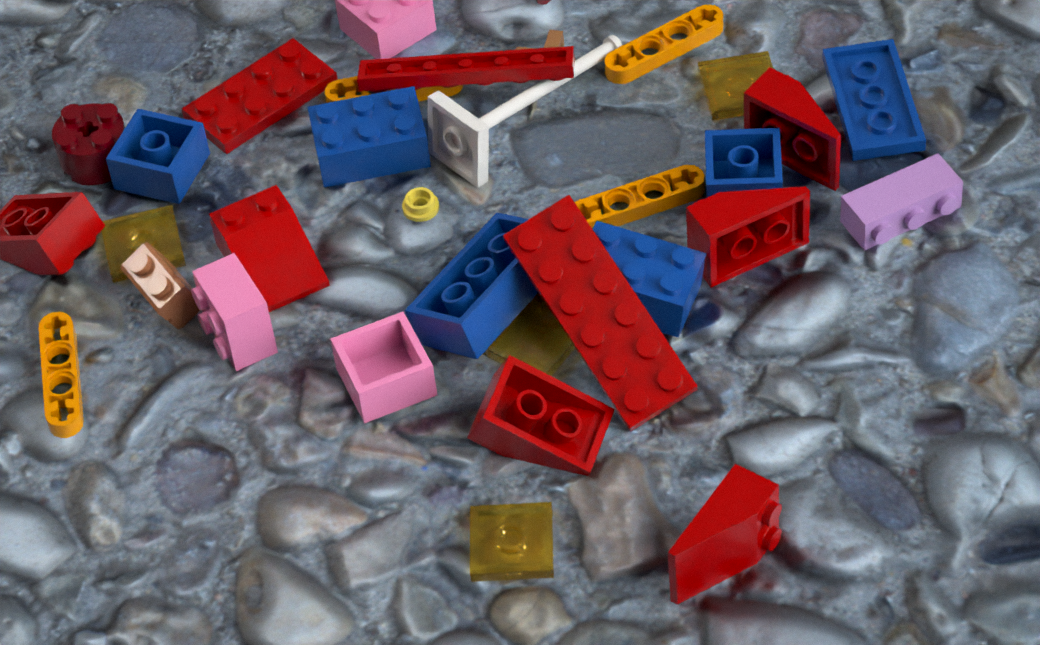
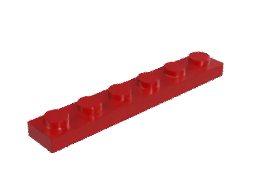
(466, 68)

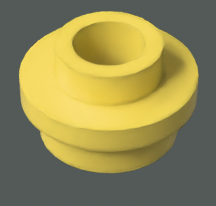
(420, 205)

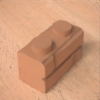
(161, 285)

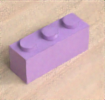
(901, 201)

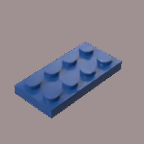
(873, 100)

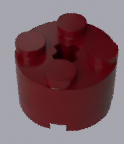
(84, 140)

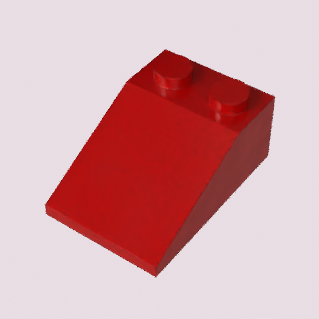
(806, 134)
(747, 229)
(47, 231)
(269, 246)
(540, 419)
(725, 534)

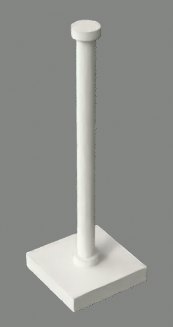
(463, 139)

